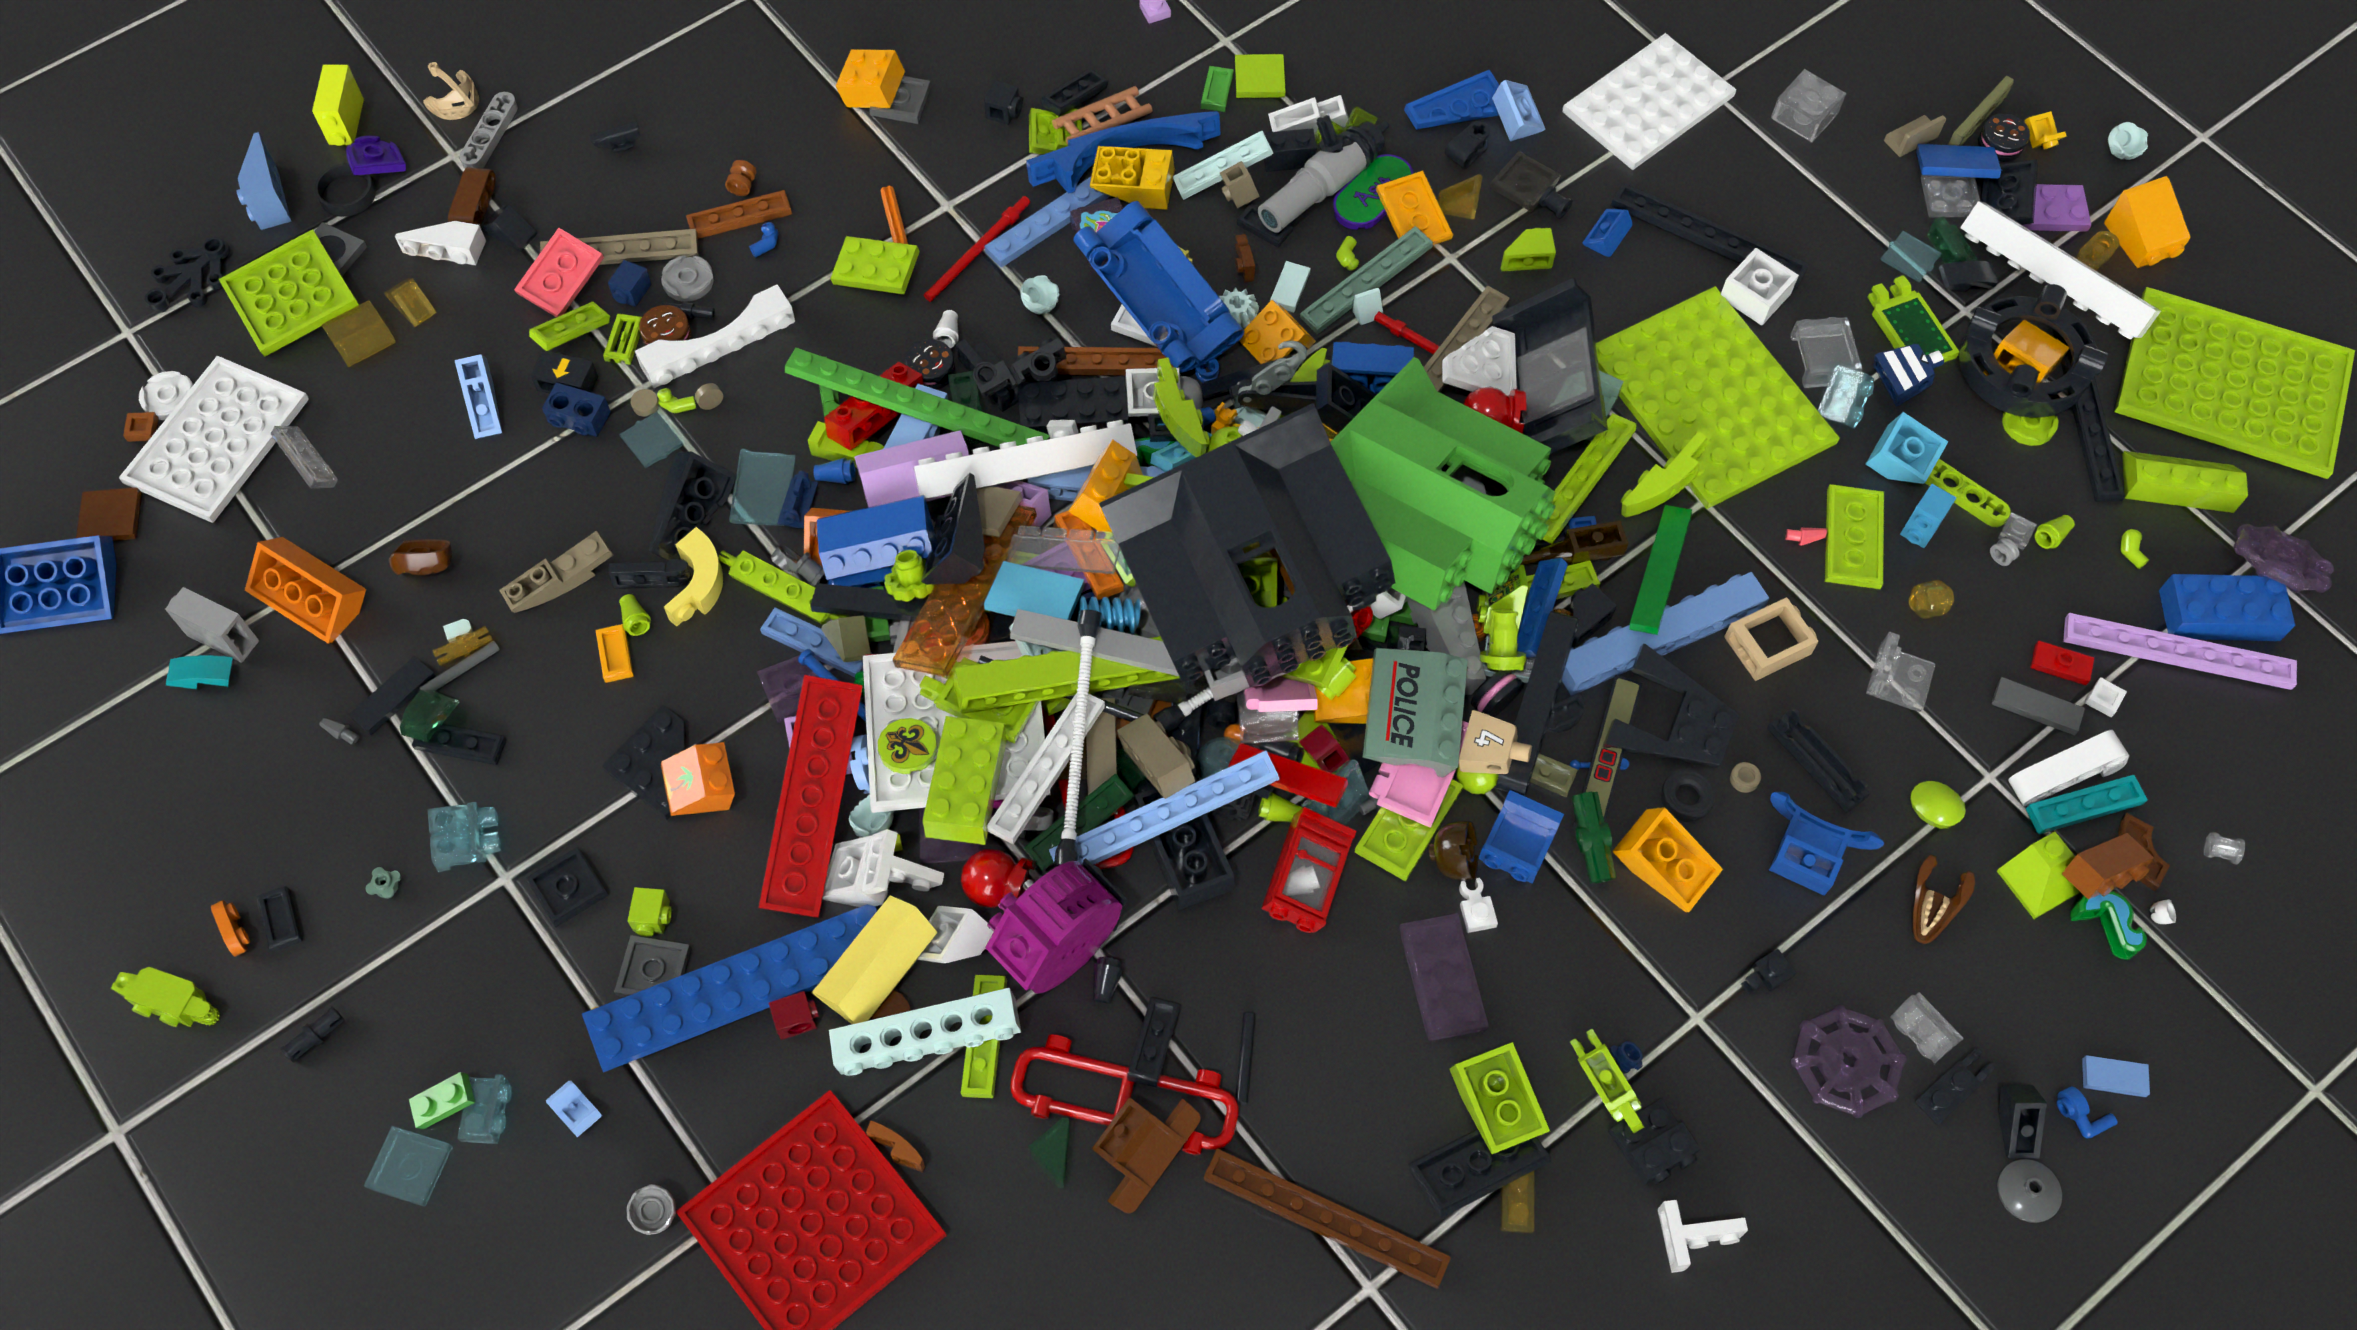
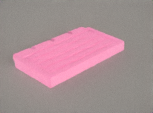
(1281, 695)
(1412, 789)

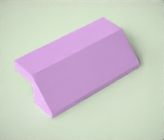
(889, 472)

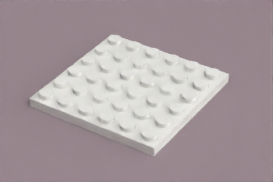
(895, 695)

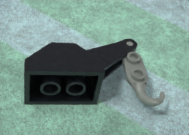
(1334, 393)

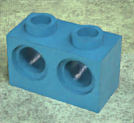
(1928, 516)

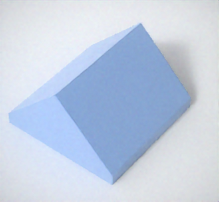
(1517, 110)

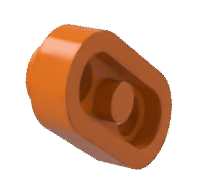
(233, 936)

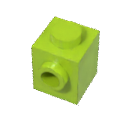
(649, 911)

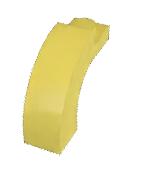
(706, 581)

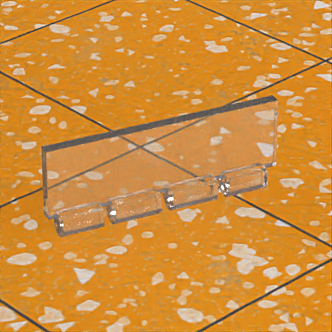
(1058, 552)

